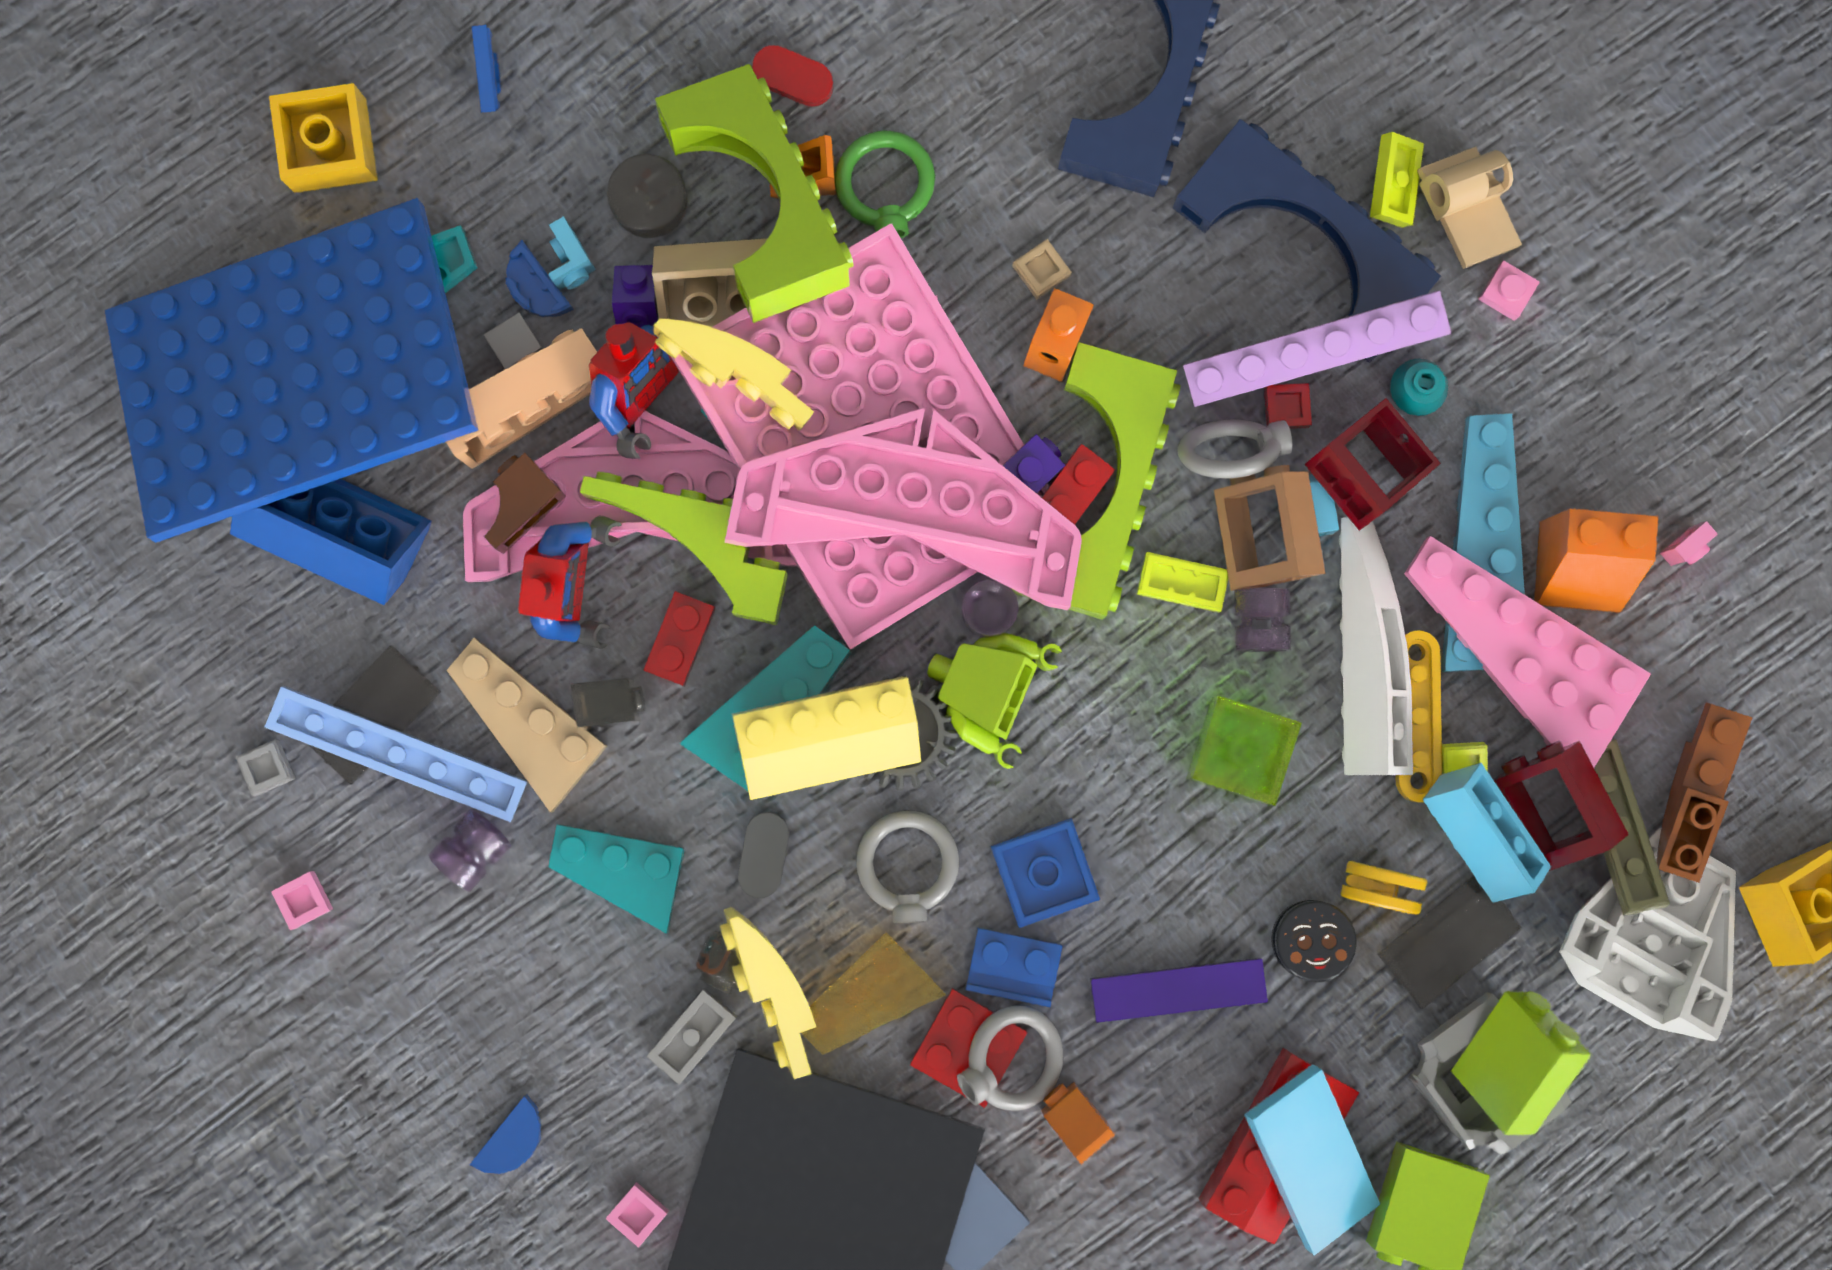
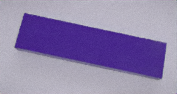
(1178, 990)

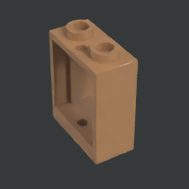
(1297, 523)

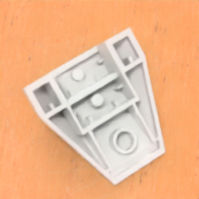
(1664, 962)

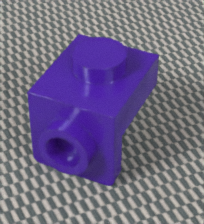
(634, 295)
(1035, 462)

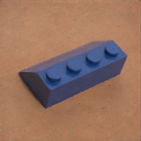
(339, 536)

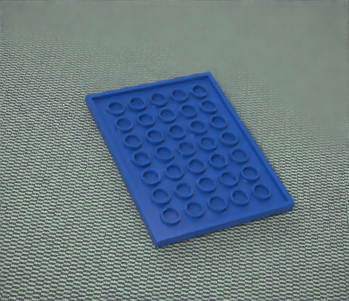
(288, 371)

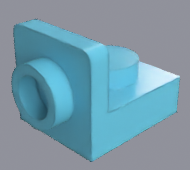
(569, 248)

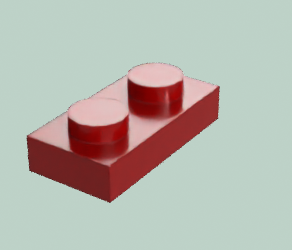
(1077, 483)
(679, 638)

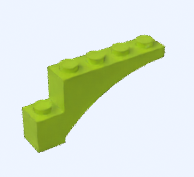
(702, 528)

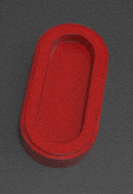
(793, 75)

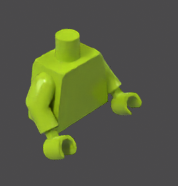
(988, 686)

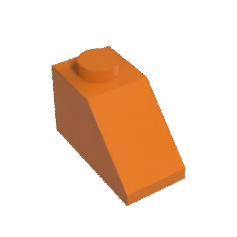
(1076, 1121)

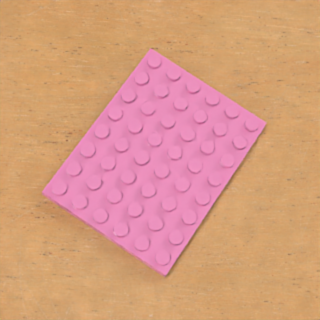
(857, 362)

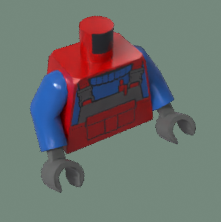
(626, 380)
(555, 580)

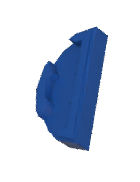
(487, 69)
(532, 285)
(513, 1140)

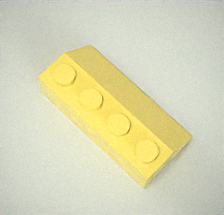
(827, 737)

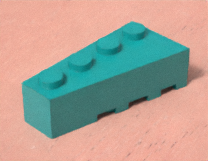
(796, 674)

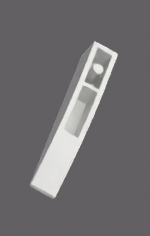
(1374, 660)

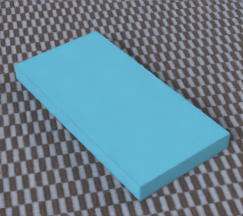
(1312, 1159)

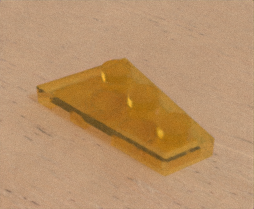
(869, 994)

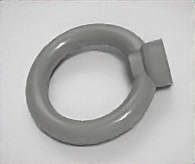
(1271, 439)
(907, 907)
(979, 1081)

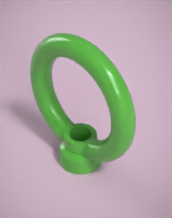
(887, 214)

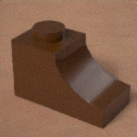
(524, 500)

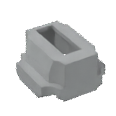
(1465, 1118)

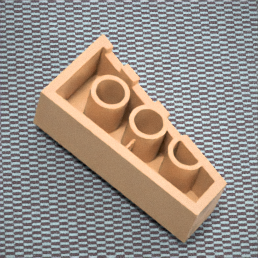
(526, 396)

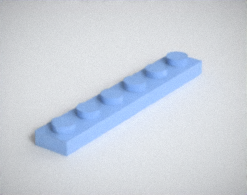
(396, 753)

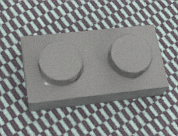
(691, 1036)

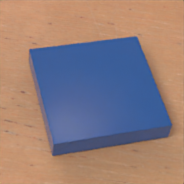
(1045, 872)

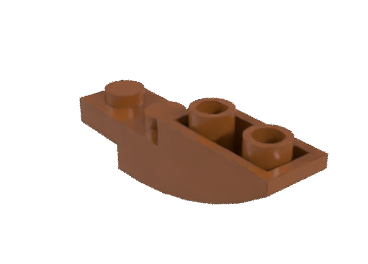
(1698, 792)

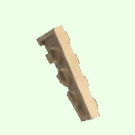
(526, 723)

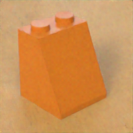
(1593, 558)

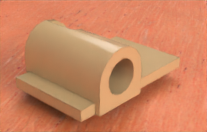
(1469, 203)

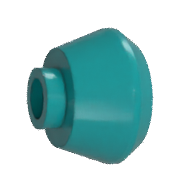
(1419, 387)

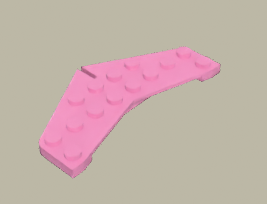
(674, 460)
(940, 495)

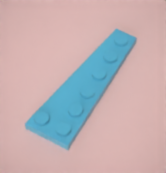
(1487, 516)

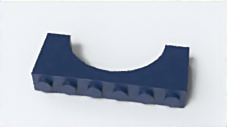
(1134, 146)
(1254, 173)

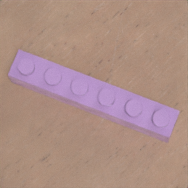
(1317, 348)

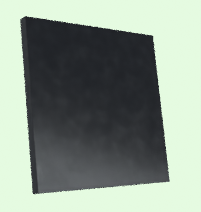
(823, 1178)

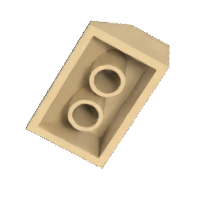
(699, 280)

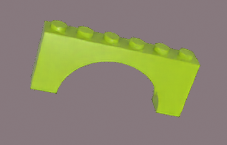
(736, 119)
(1132, 403)

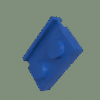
(1014, 967)

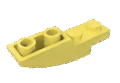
(721, 355)
(768, 976)

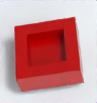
(1288, 403)

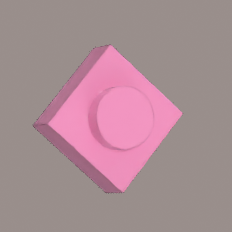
(1509, 290)
(1690, 545)
(302, 900)
(637, 1214)

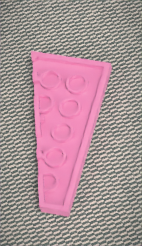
(1543, 664)

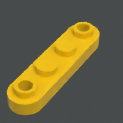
(1426, 716)

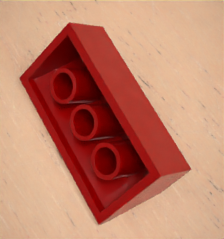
(1242, 1184)

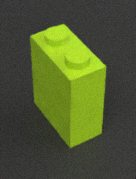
(1521, 1062)
(1426, 1209)

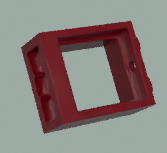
(1351, 484)
(1586, 790)

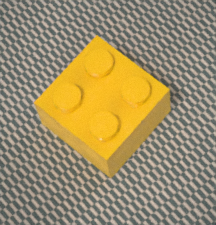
(323, 138)

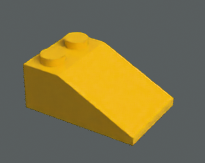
(1794, 907)

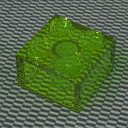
(1243, 750)

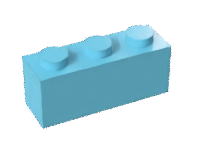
(1487, 833)

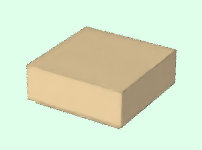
(1041, 269)

